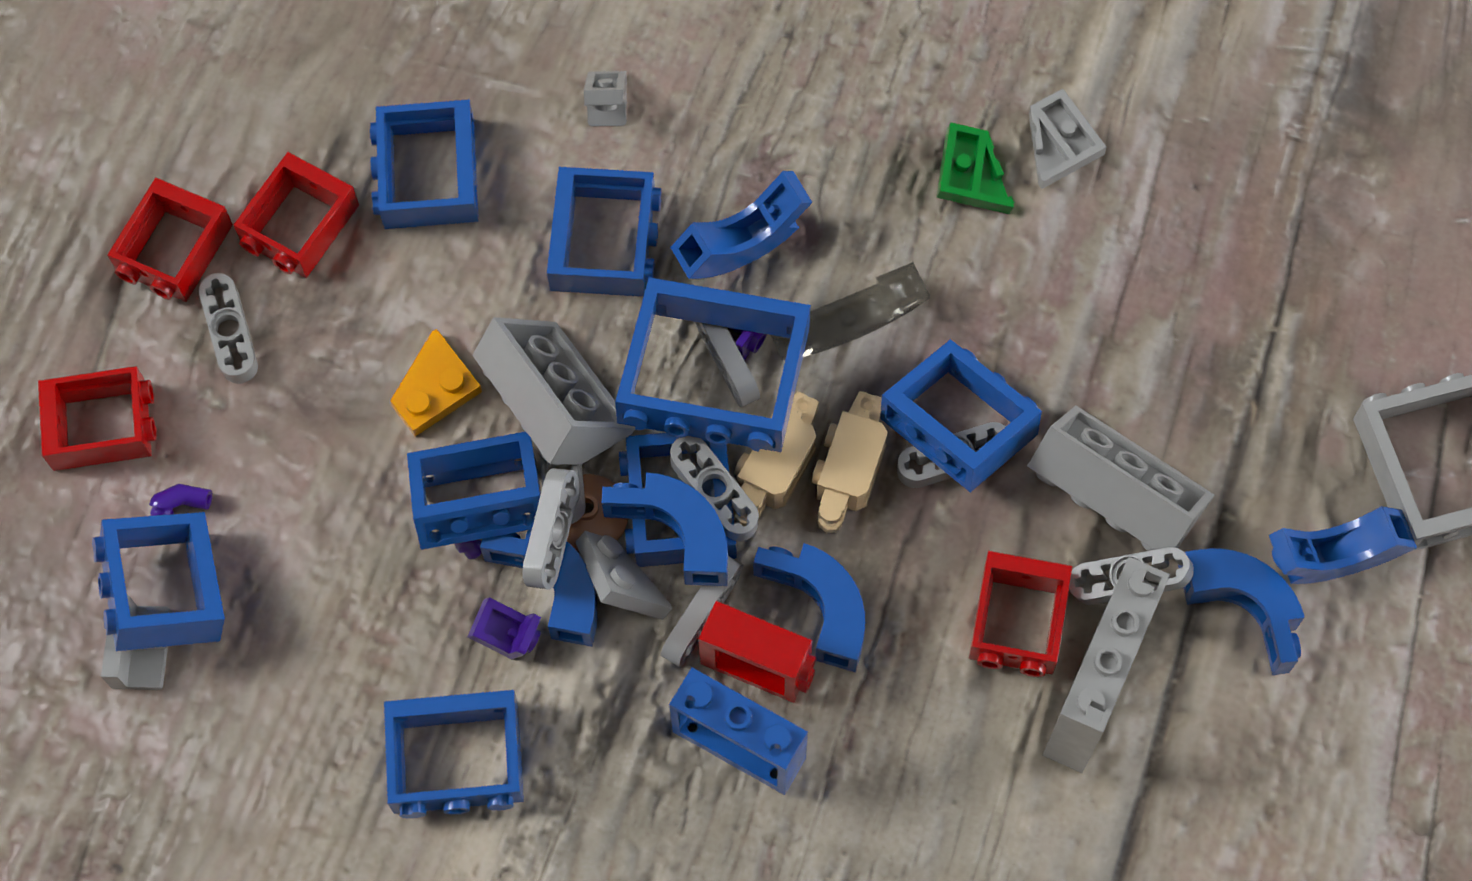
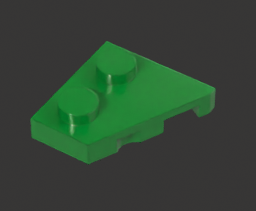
(971, 170)

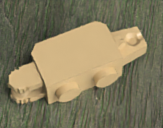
(851, 463)
(773, 476)

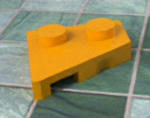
(433, 386)

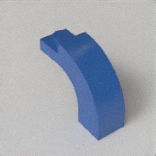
(730, 243)
(683, 511)
(1342, 549)
(1256, 588)
(832, 590)
(575, 602)

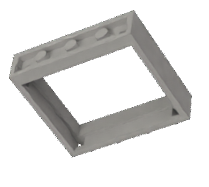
(1387, 466)
(1106, 665)

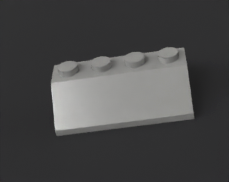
(550, 389)
(1119, 480)

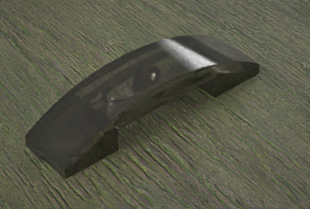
(862, 311)

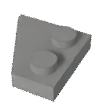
(1061, 138)
(619, 578)

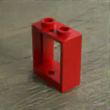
(315, 182)
(168, 198)
(59, 391)
(1027, 574)
(756, 652)

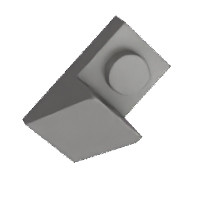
(606, 98)

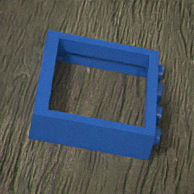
(725, 310)

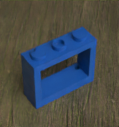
(418, 119)
(610, 185)
(940, 444)
(477, 515)
(662, 550)
(167, 628)
(445, 711)
(738, 730)

